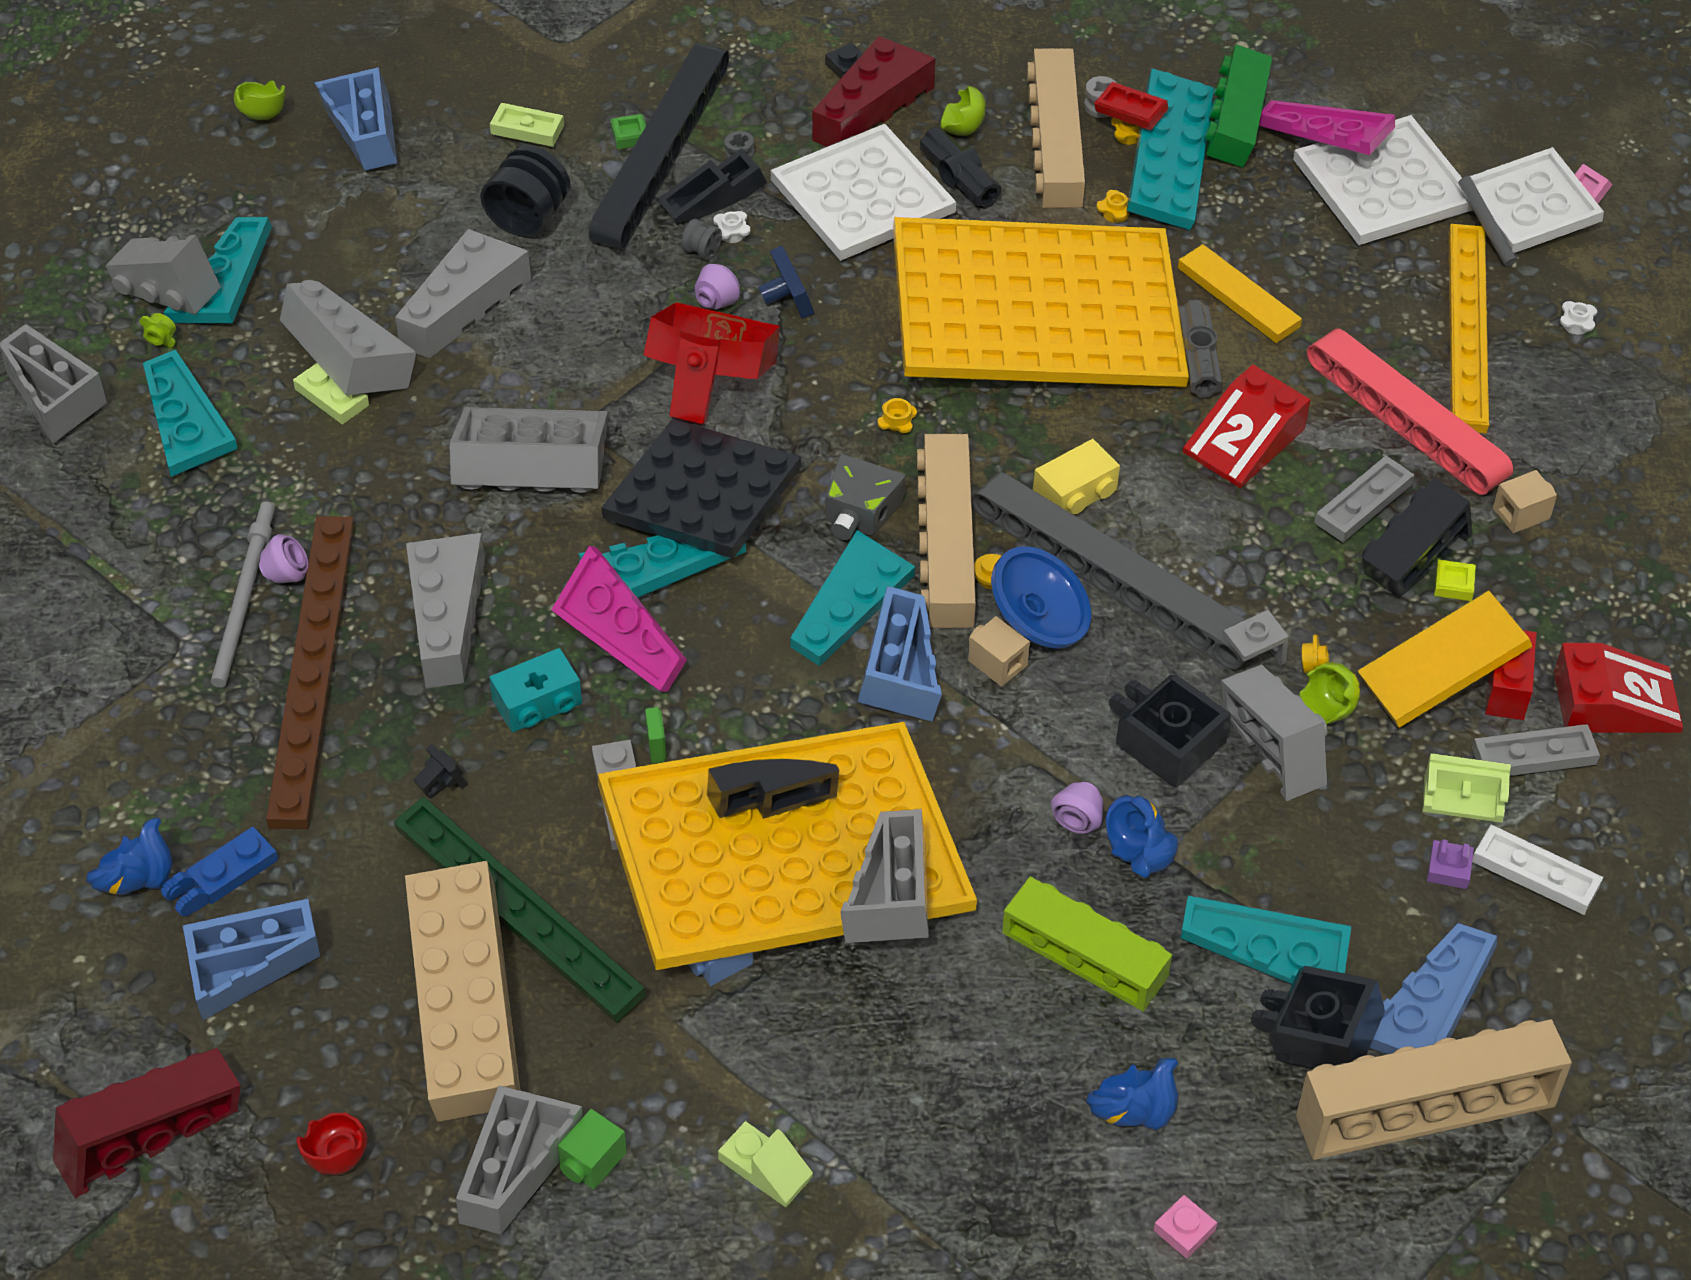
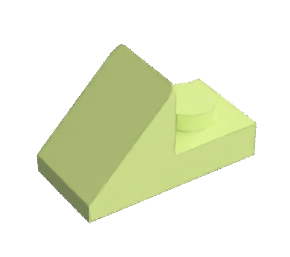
(766, 1162)

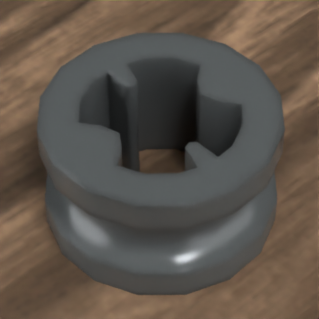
(739, 138)

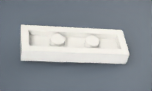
(1537, 869)

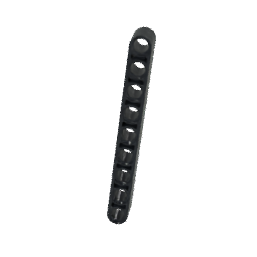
(658, 146)

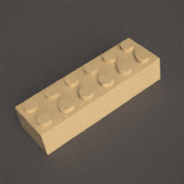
(461, 989)
(1432, 1088)

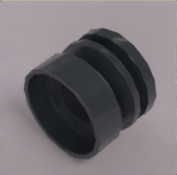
(525, 190)

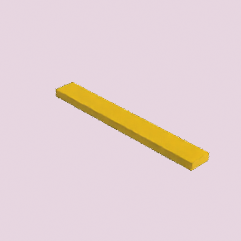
(1468, 326)

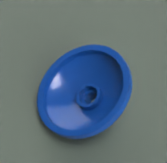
(1041, 597)

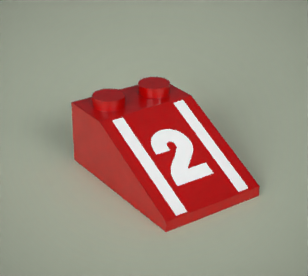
(1248, 426)
(1615, 691)

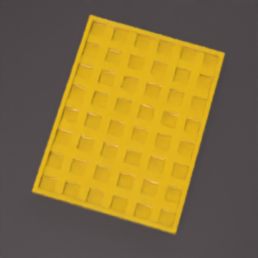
(1037, 302)

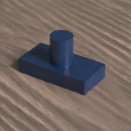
(786, 284)

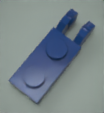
(220, 872)

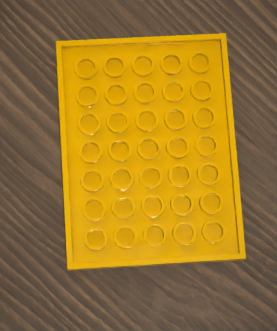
(775, 881)

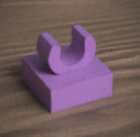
(1450, 864)

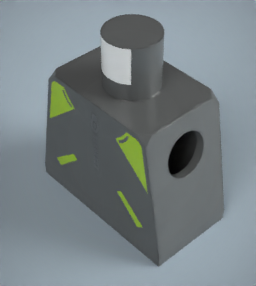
(862, 496)

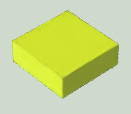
(1454, 580)

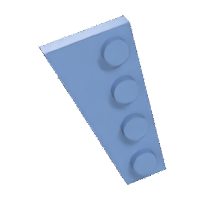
(1437, 993)

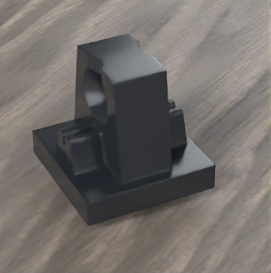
(439, 773)

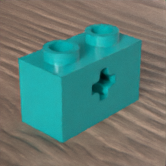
(535, 690)

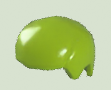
(259, 100)
(965, 116)
(1331, 692)

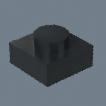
(842, 59)

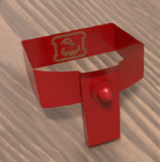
(704, 346)

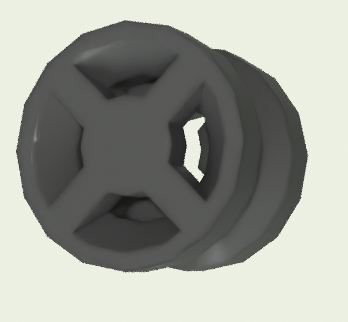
(701, 239)

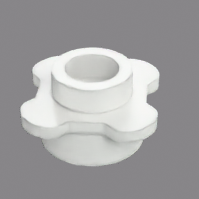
(732, 226)
(1578, 317)

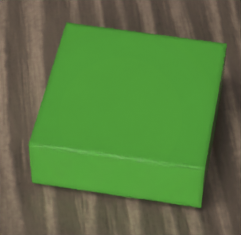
(627, 130)
(655, 735)

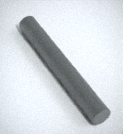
(1487, 221)

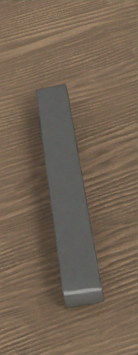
(1110, 566)

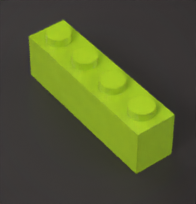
(1087, 943)

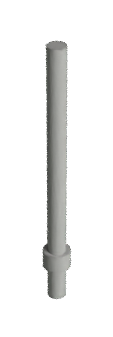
(258, 538)

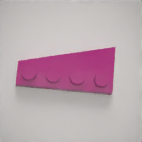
(1334, 126)
(615, 619)

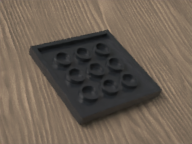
(702, 488)

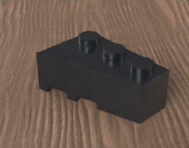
(1417, 537)

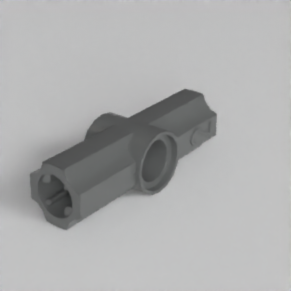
(1200, 349)

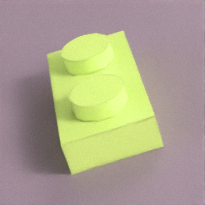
(527, 124)
(324, 393)

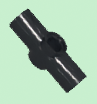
(960, 167)

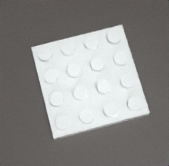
(859, 188)
(1392, 189)

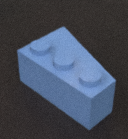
(362, 115)
(900, 659)
(247, 952)

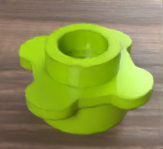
(158, 329)

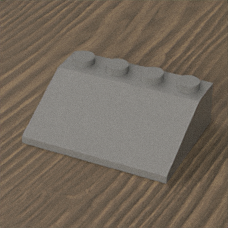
(528, 449)

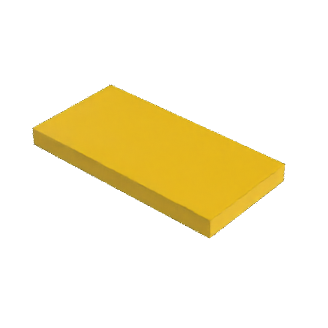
(1444, 658)

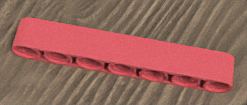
(1410, 411)

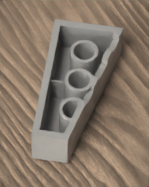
(345, 341)

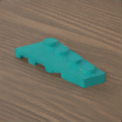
(233, 266)
(185, 416)
(659, 562)
(849, 597)
(1266, 939)

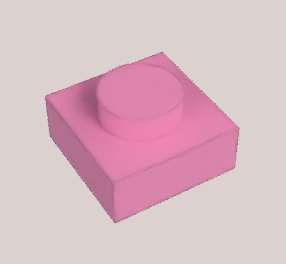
(1593, 182)
(1185, 1226)

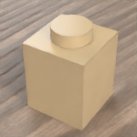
(1525, 501)
(998, 650)

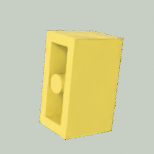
(1078, 477)

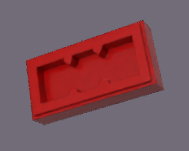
(1131, 105)

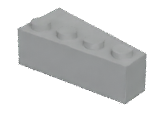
(460, 290)
(445, 595)

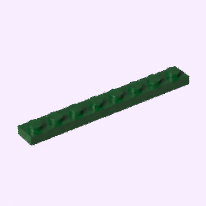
(526, 913)

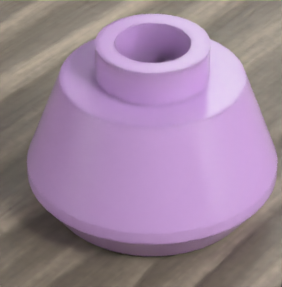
(717, 287)
(283, 560)
(1078, 807)

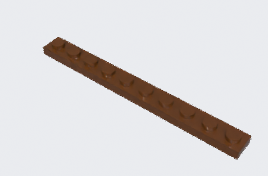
(311, 674)

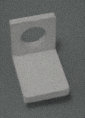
(1258, 636)

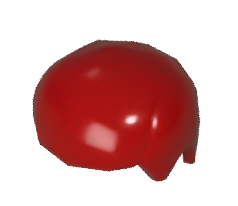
(333, 1143)

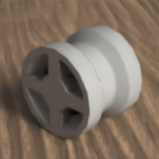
(1094, 89)

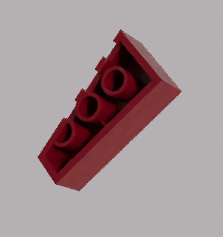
(871, 90)
(141, 1117)

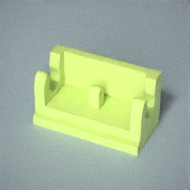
(1466, 787)

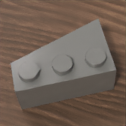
(165, 272)
(51, 381)
(1280, 727)
(892, 883)
(512, 1156)

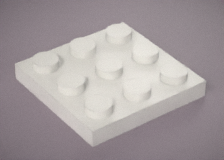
(1536, 199)

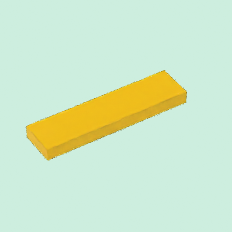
(1239, 293)

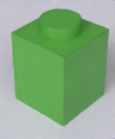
(591, 1149)

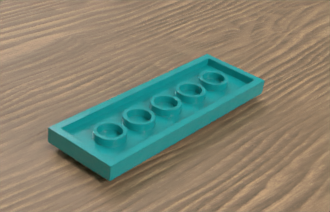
(1172, 153)

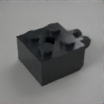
(1169, 726)
(1321, 1018)

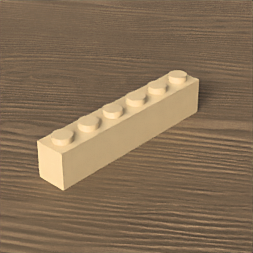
(1057, 128)
(948, 530)

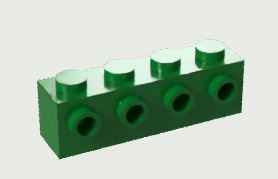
(1238, 105)

